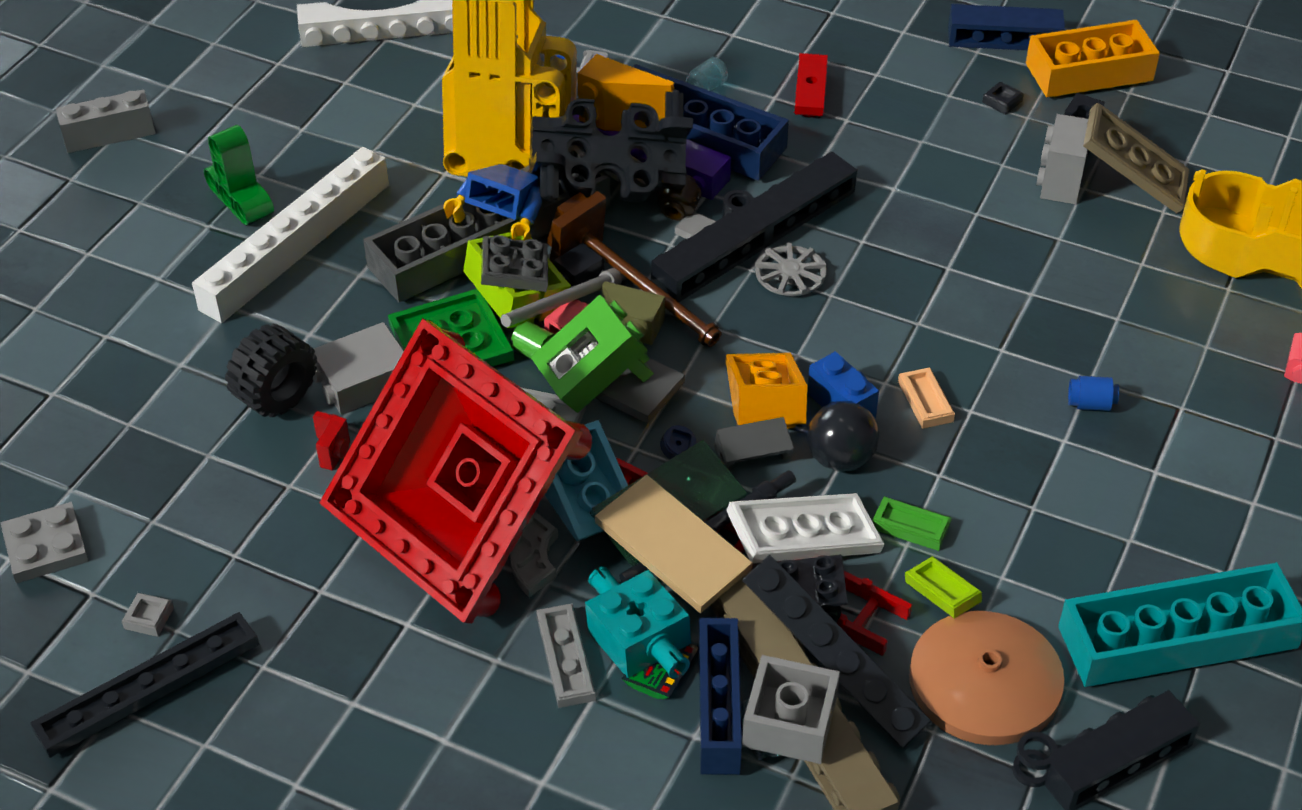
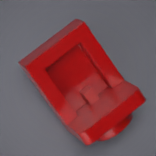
(333, 438)

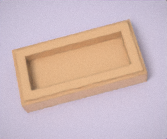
(926, 398)

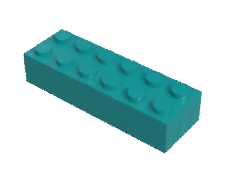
(1181, 624)

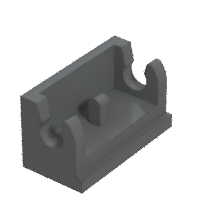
(753, 441)

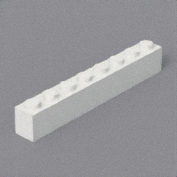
(290, 235)

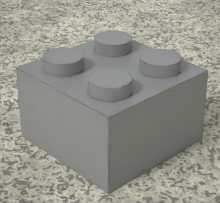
(1063, 159)
(790, 709)

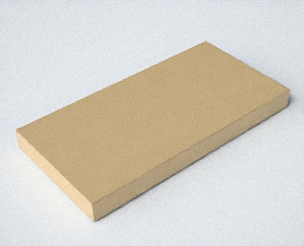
(673, 543)

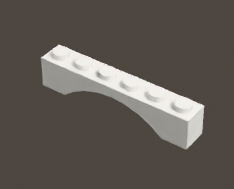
(332, 24)

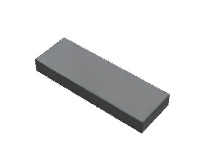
(565, 655)

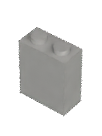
(356, 367)

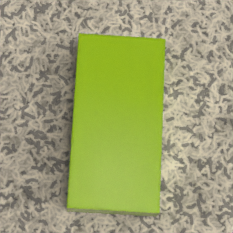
(943, 587)

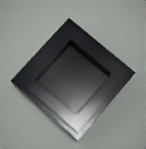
(1002, 98)

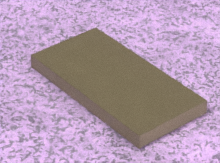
(1136, 157)

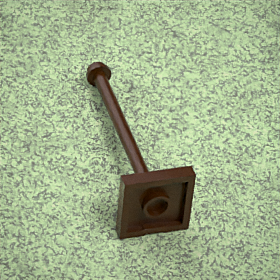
(586, 225)

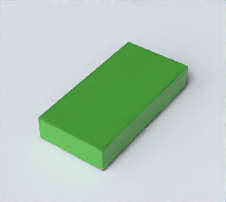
(911, 523)

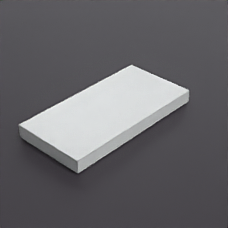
(804, 527)

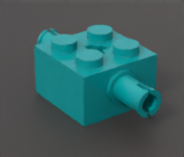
(638, 623)

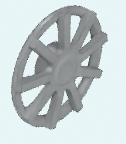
(790, 269)

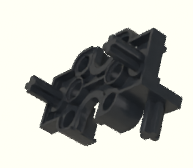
(661, 141)

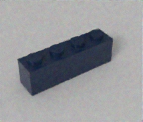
(1000, 26)
(719, 696)

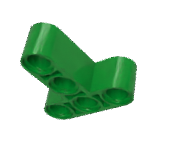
(234, 176)

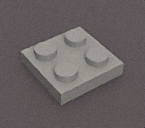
(44, 542)

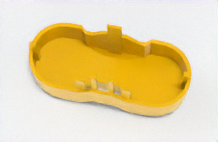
(1244, 224)

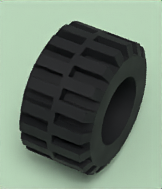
(271, 370)

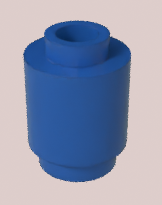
(1093, 393)

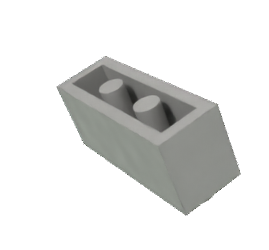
(105, 120)

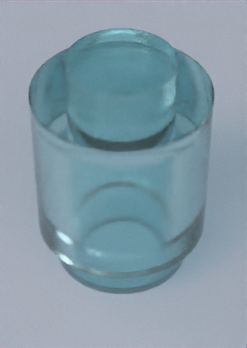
(708, 74)

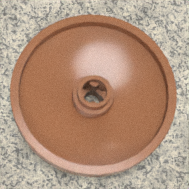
(986, 677)

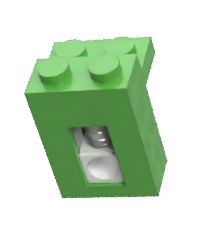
(592, 353)

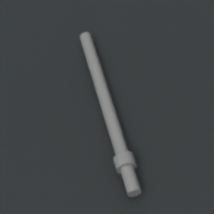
(518, 315)

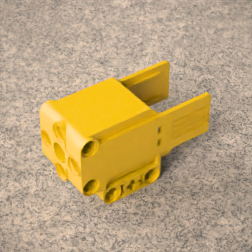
(501, 83)

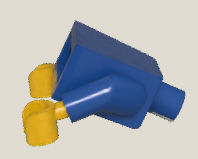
(501, 191)

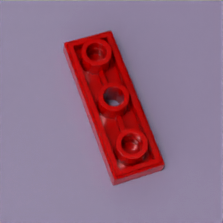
(811, 85)

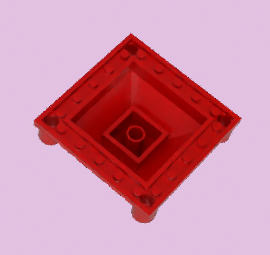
(450, 470)

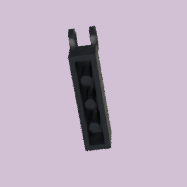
(1111, 753)

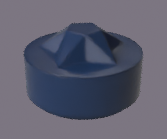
(676, 441)

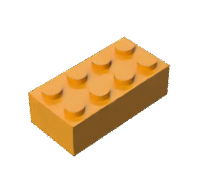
(1092, 58)

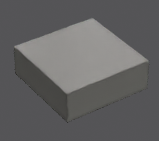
(147, 614)

